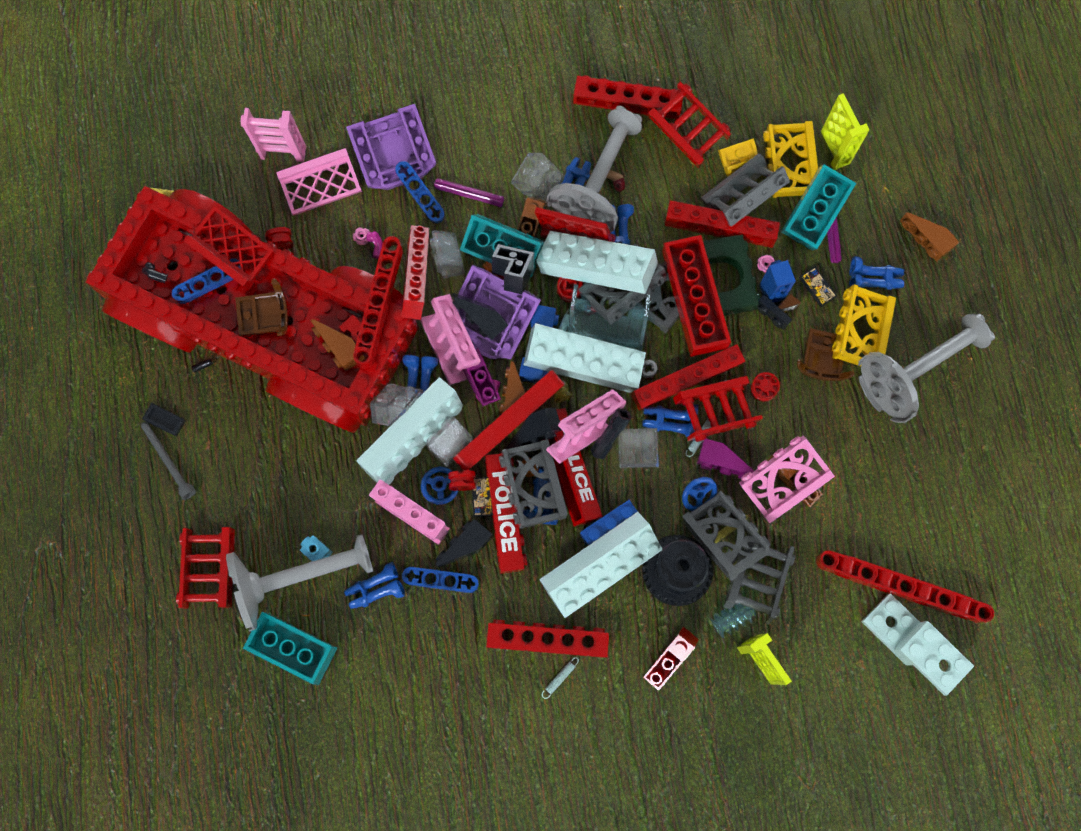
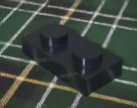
(778, 317)

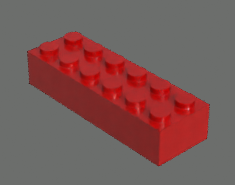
(696, 296)

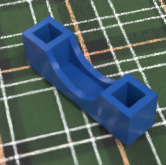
(543, 316)

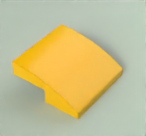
(737, 155)

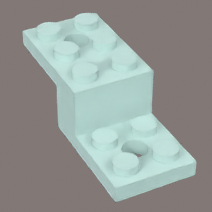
(917, 644)

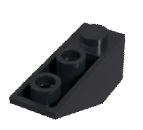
(485, 316)
(537, 427)
(468, 543)

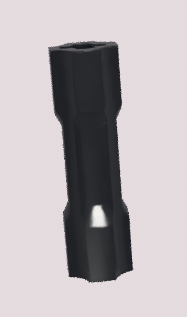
(616, 424)

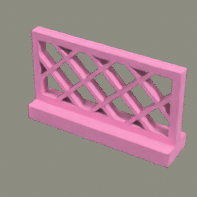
(313, 167)

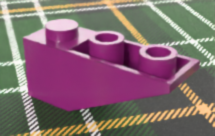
(481, 382)
(720, 457)

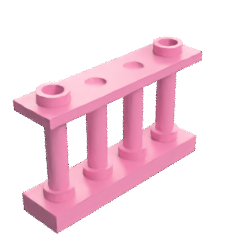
(291, 139)
(450, 339)
(585, 425)

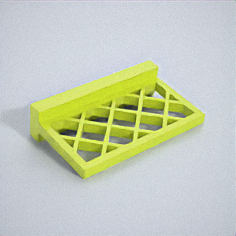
(842, 137)
(764, 659)

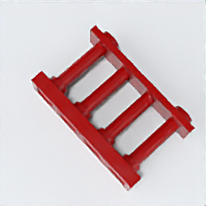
(671, 130)
(720, 390)
(224, 596)

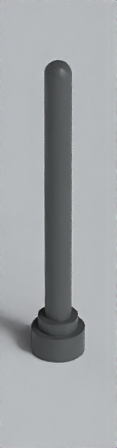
(185, 489)

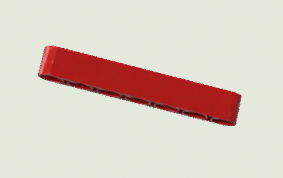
(378, 311)
(508, 420)

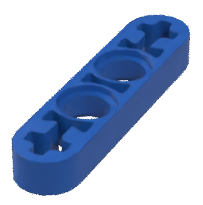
(418, 193)
(209, 284)
(440, 579)

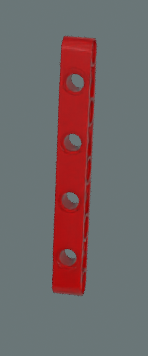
(917, 590)

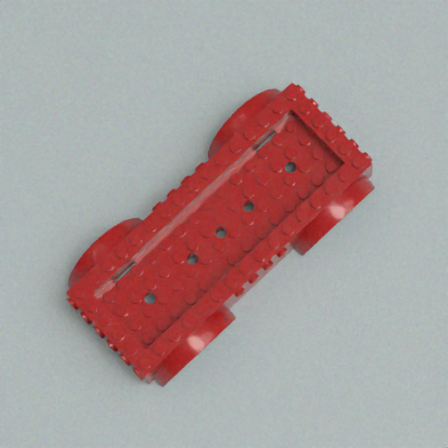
(294, 363)

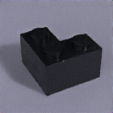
(514, 265)

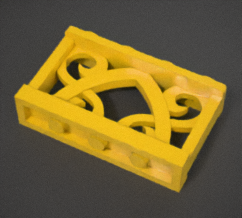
(806, 140)
(881, 328)

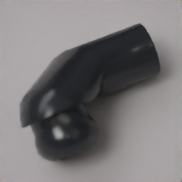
(149, 271)

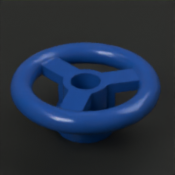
(433, 482)
(698, 492)

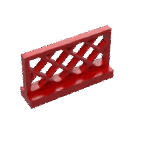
(572, 225)
(224, 262)

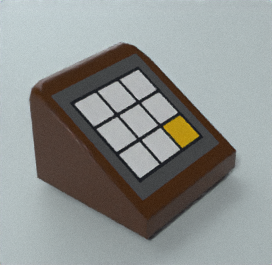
(790, 303)

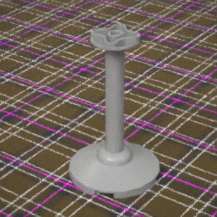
(586, 200)
(891, 386)
(253, 587)

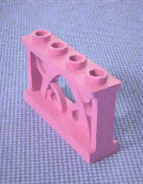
(777, 505)
(409, 512)

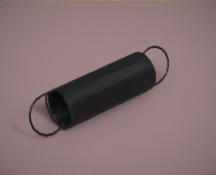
(199, 366)

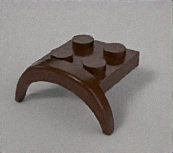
(263, 313)
(818, 358)

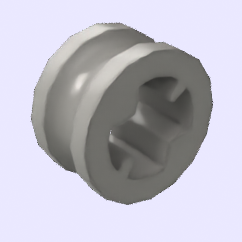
(649, 374)

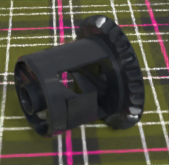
(674, 583)

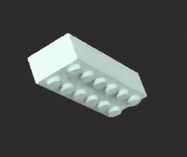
(597, 261)
(584, 358)
(410, 432)
(601, 564)

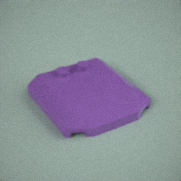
(389, 141)
(513, 307)

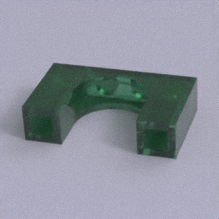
(734, 252)

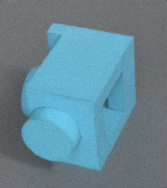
(321, 549)

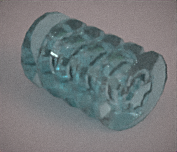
(732, 619)

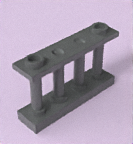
(739, 180)
(734, 597)

